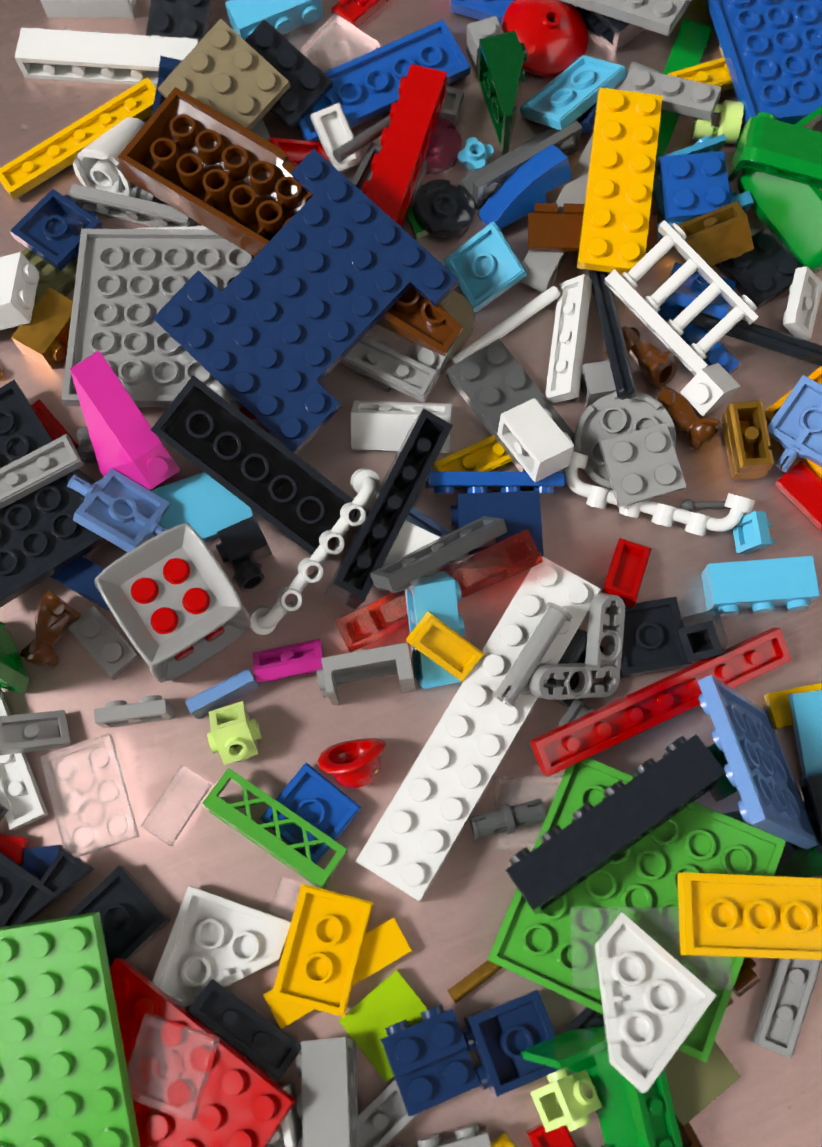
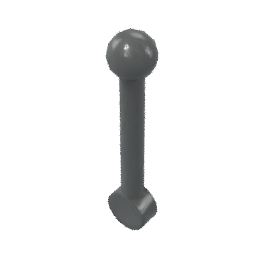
(689, 505)

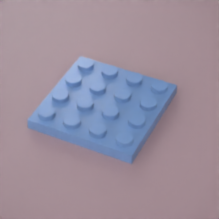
(756, 764)

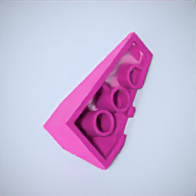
(117, 426)

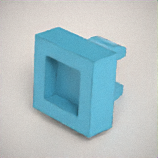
(752, 533)

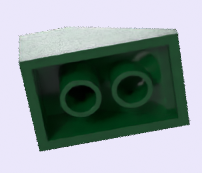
(500, 81)

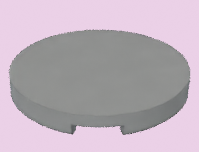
(612, 418)

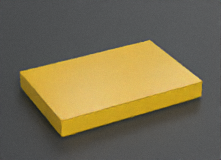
(322, 950)

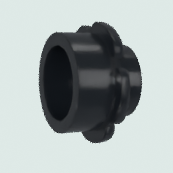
(248, 575)

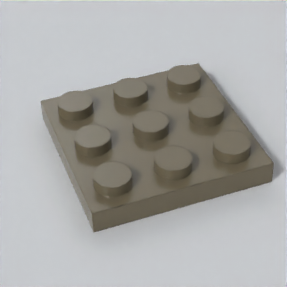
(228, 77)

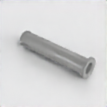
(532, 654)

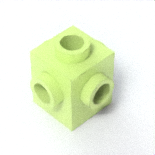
(233, 733)
(566, 1100)

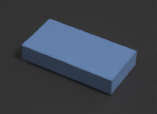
(222, 693)

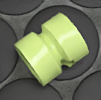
(728, 122)

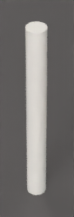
(509, 324)

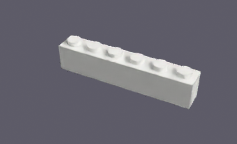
(95, 55)

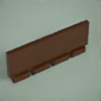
(562, 231)

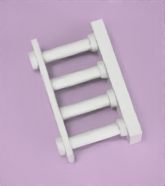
(648, 308)

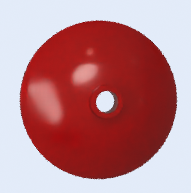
(548, 45)

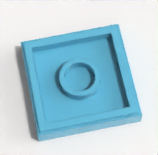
(485, 266)

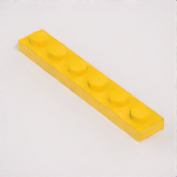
(62, 148)

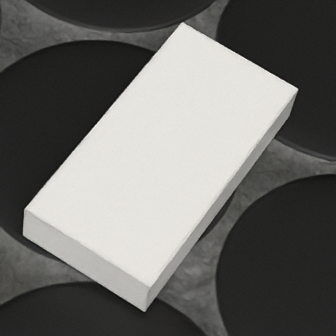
(334, 132)

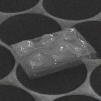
(89, 796)

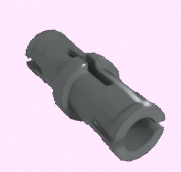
(507, 818)

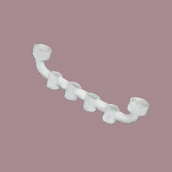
(365, 485)
(662, 513)

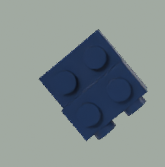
(55, 228)
(501, 1036)
(429, 1060)

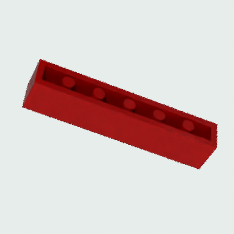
(406, 140)

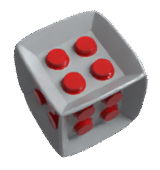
(173, 602)

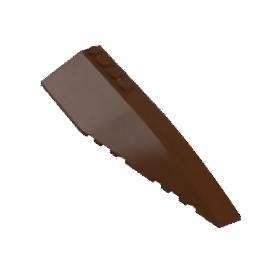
(245, 194)

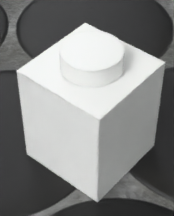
(710, 389)

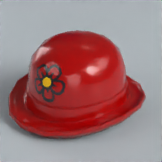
(353, 761)

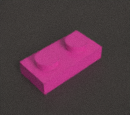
(288, 660)

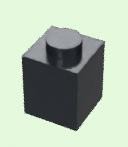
(243, 542)
(703, 635)

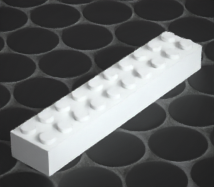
(470, 738)

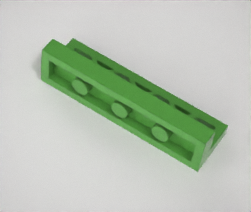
(267, 841)

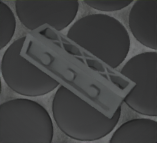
(487, 179)

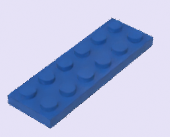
(372, 81)

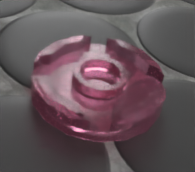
(443, 147)

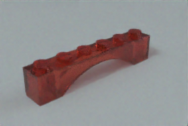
(473, 573)

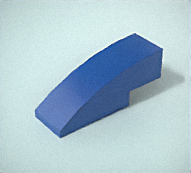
(526, 187)

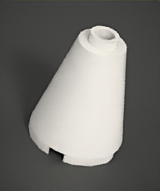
(99, 163)

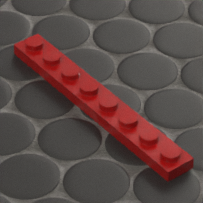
(656, 702)

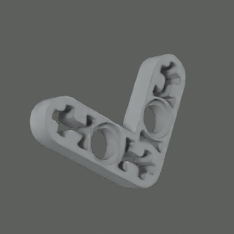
(596, 664)

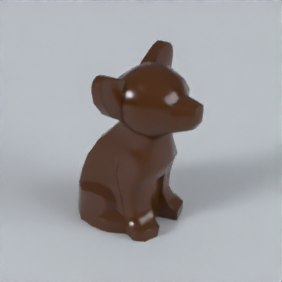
(656, 365)
(684, 418)
(50, 622)

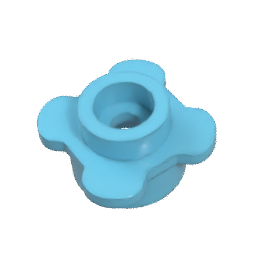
(475, 161)

